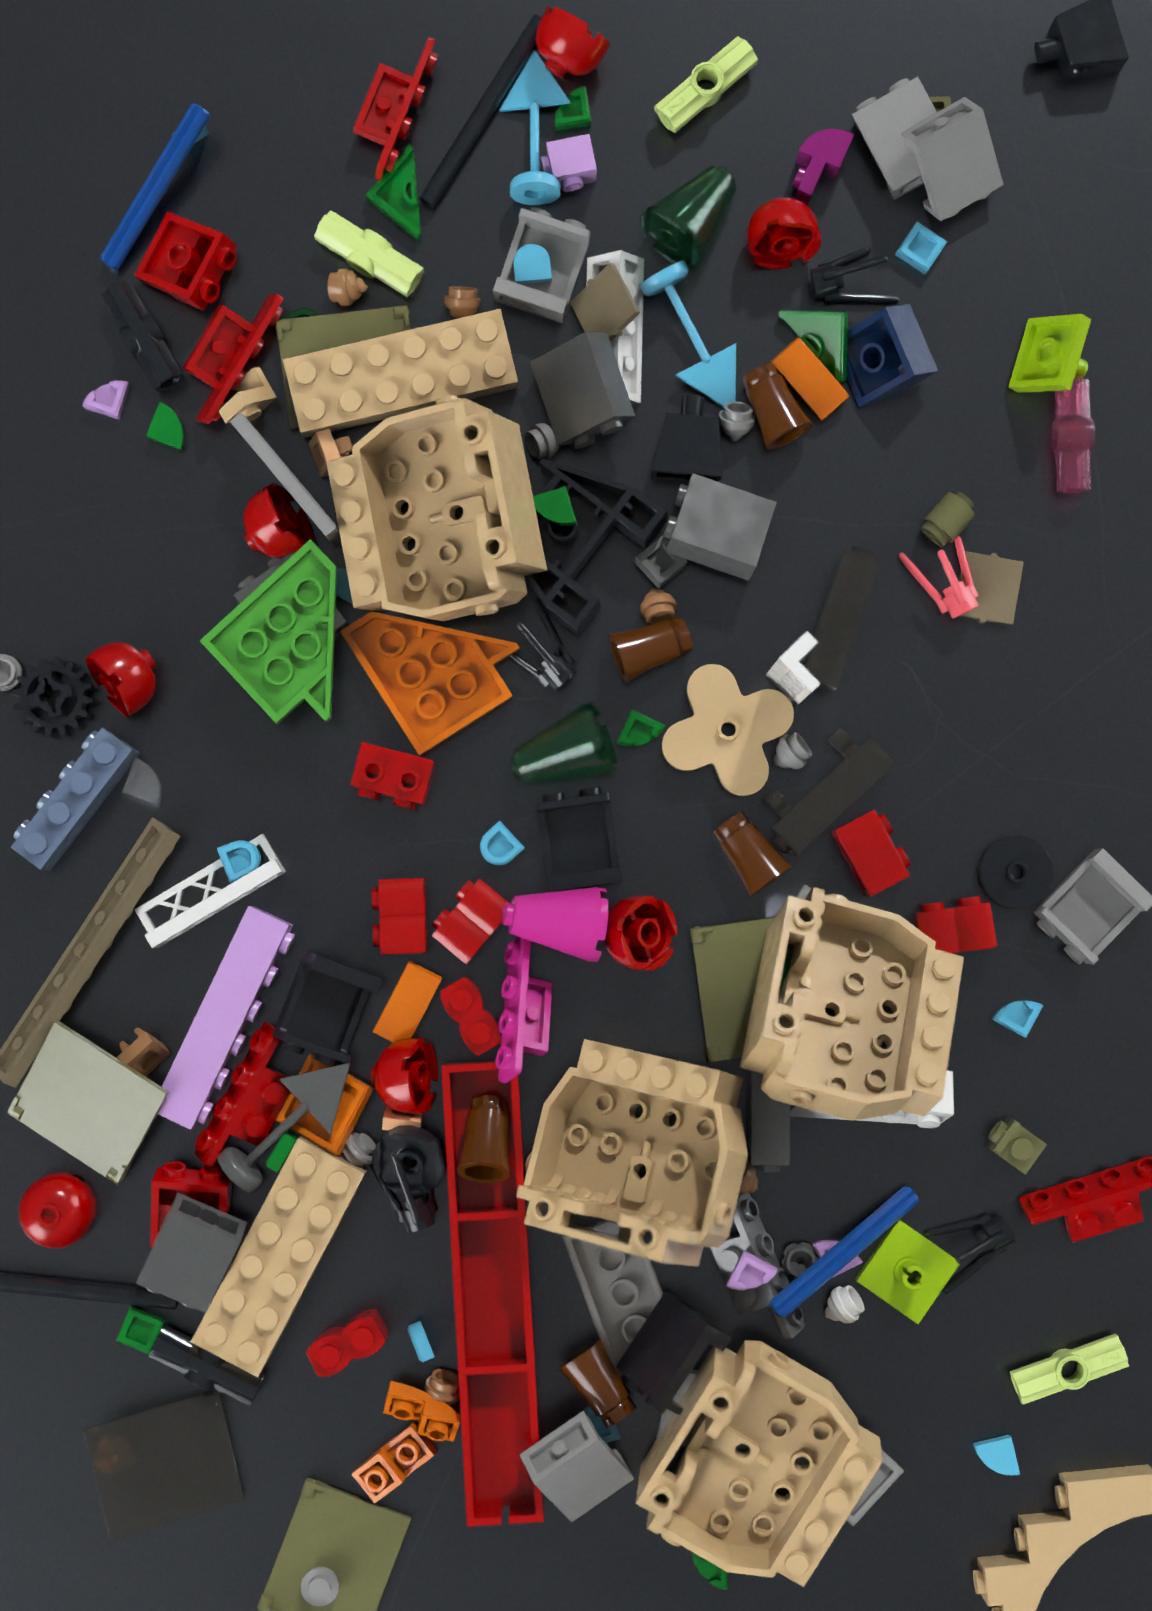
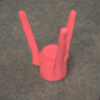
(958, 597)

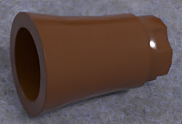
(775, 407)
(649, 646)
(750, 853)
(486, 1141)
(599, 1383)

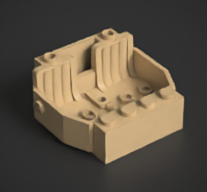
(437, 463)
(854, 964)
(594, 1146)
(727, 1499)

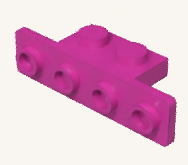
(525, 1014)

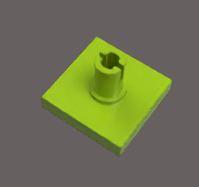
(1051, 354)
(907, 1271)

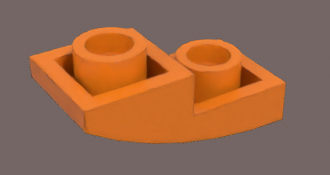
(809, 378)
(407, 1003)
(435, 1417)
(394, 1462)

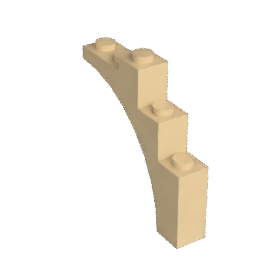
(1089, 1504)

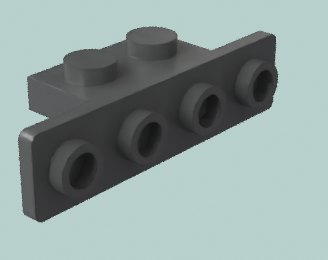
(757, 1242)

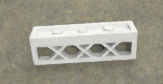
(629, 345)
(790, 674)
(209, 905)

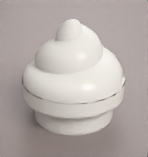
(844, 1305)

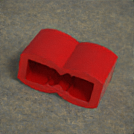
(402, 916)
(470, 921)
(958, 927)
(466, 1006)
(356, 1340)

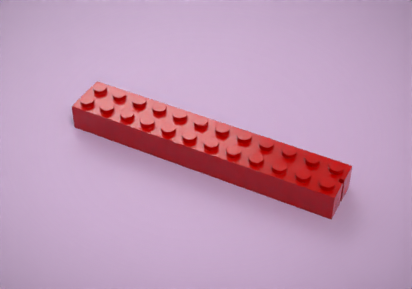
(492, 1310)

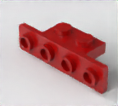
(388, 104)
(225, 350)
(250, 1101)
(1094, 1201)

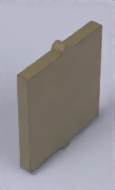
(605, 304)
(997, 585)

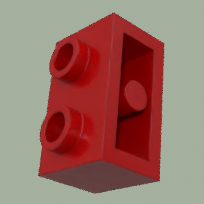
(392, 775)
(872, 853)

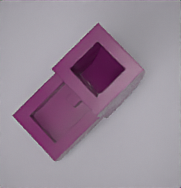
(820, 156)

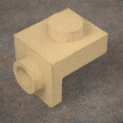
(251, 399)

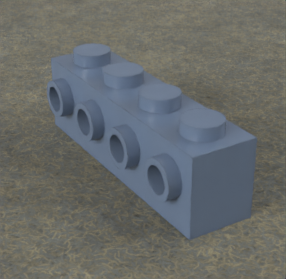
(74, 800)

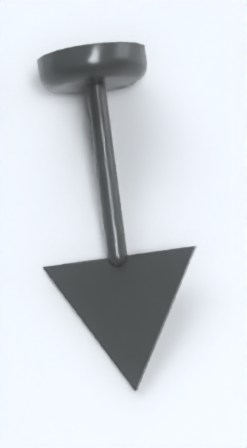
(318, 1093)

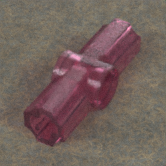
(1073, 438)

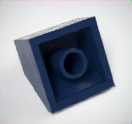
(886, 355)

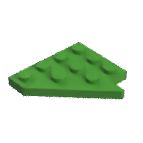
(284, 636)

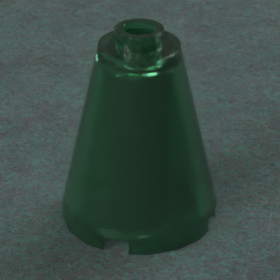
(689, 215)
(567, 749)

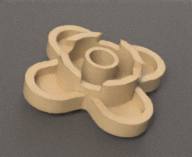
(737, 757)

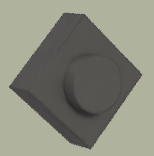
(658, 564)

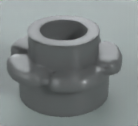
(794, 1251)

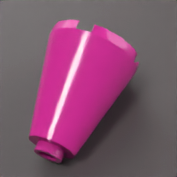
(561, 920)

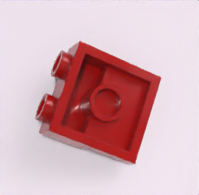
(187, 261)
(205, 1185)

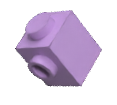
(570, 162)

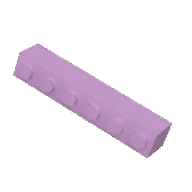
(223, 1016)

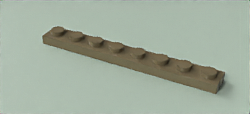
(85, 950)

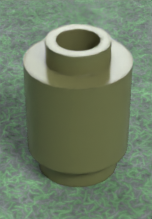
(948, 518)

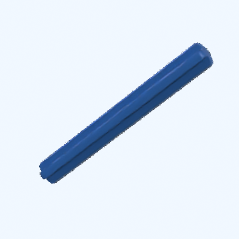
(155, 186)
(843, 1252)

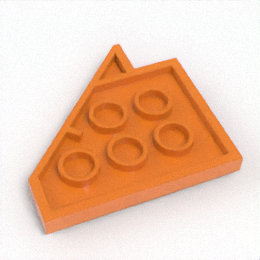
(430, 674)

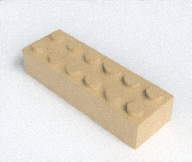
(400, 372)
(279, 1256)

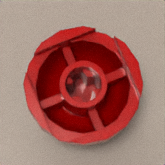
(568, 43)
(783, 232)
(273, 523)
(124, 675)
(640, 932)
(405, 1076)
(57, 1210)

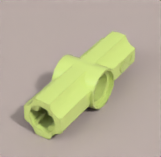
(721, 69)
(369, 253)
(1092, 1362)

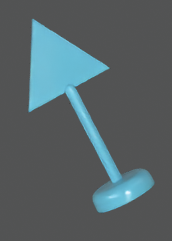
(533, 90)
(714, 374)

